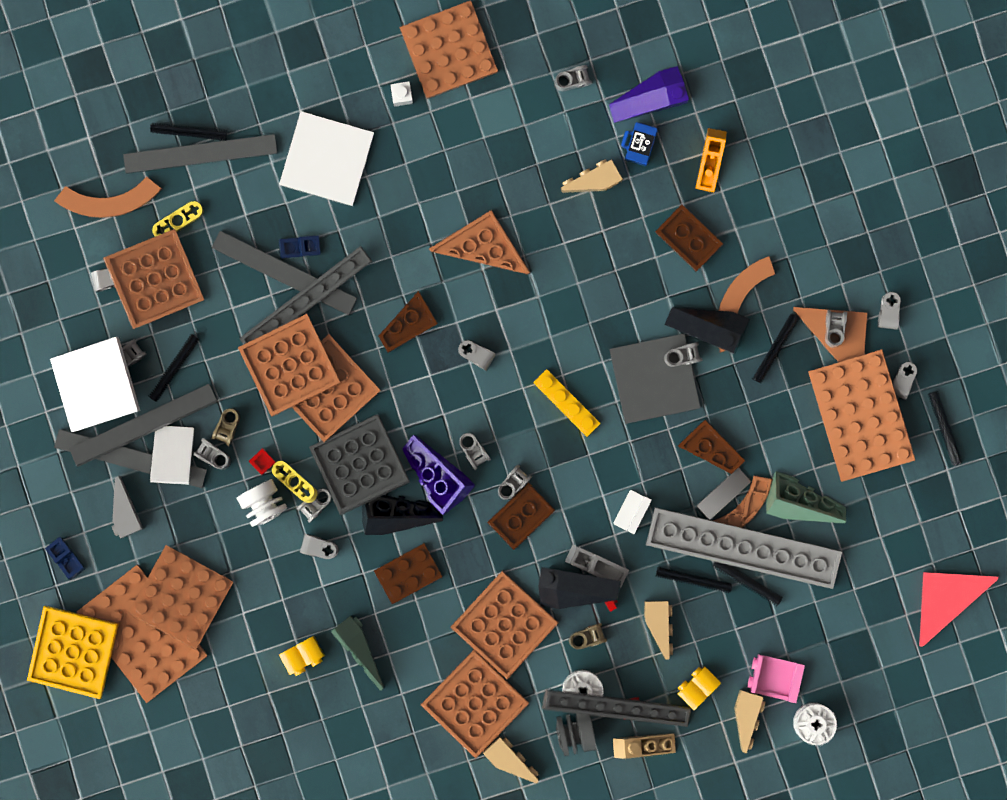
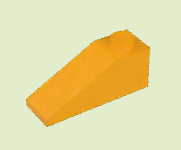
(711, 159)

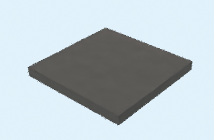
(648, 384)
(359, 464)

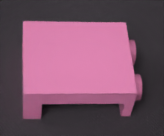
(776, 678)

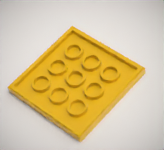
(72, 652)

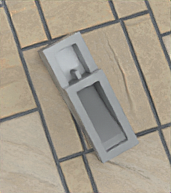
(723, 493)
(595, 564)

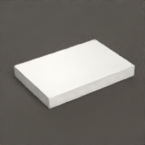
(172, 455)

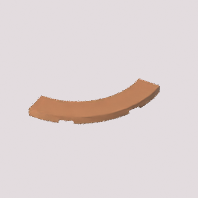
(110, 206)
(744, 283)
(750, 504)

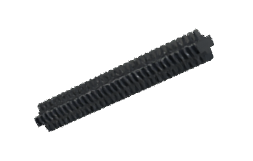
(184, 131)
(774, 350)
(185, 351)
(943, 424)
(738, 576)
(684, 577)

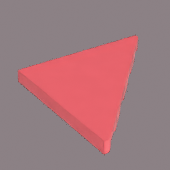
(946, 597)

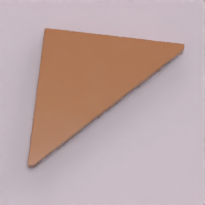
(483, 243)
(854, 336)

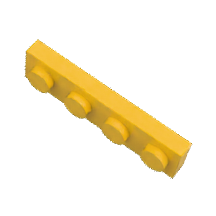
(567, 403)

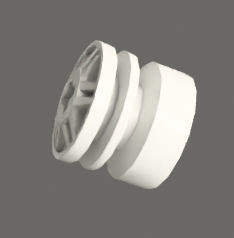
(262, 503)
(583, 679)
(809, 713)

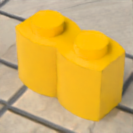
(302, 655)
(698, 687)

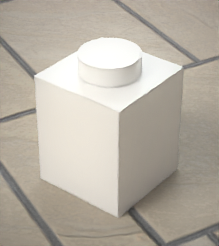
(401, 93)

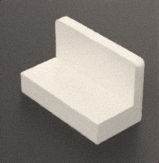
(632, 512)

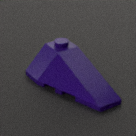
(654, 94)
(440, 478)

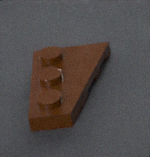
(408, 324)
(712, 447)

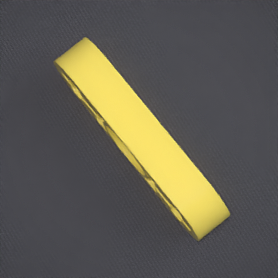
(179, 212)
(287, 479)

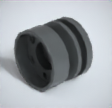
(575, 733)

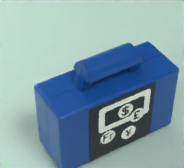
(640, 144)

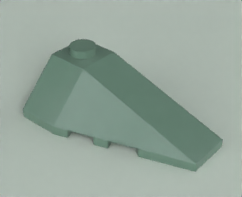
(795, 502)
(354, 640)

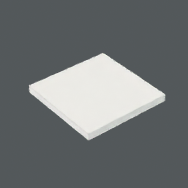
(326, 158)
(95, 384)

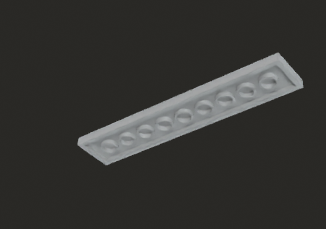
(743, 548)

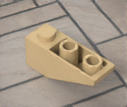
(598, 179)
(657, 620)
(746, 712)
(644, 745)
(506, 759)

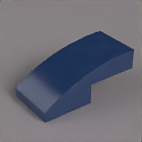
(299, 247)
(65, 558)

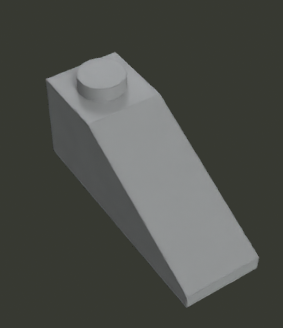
(124, 514)

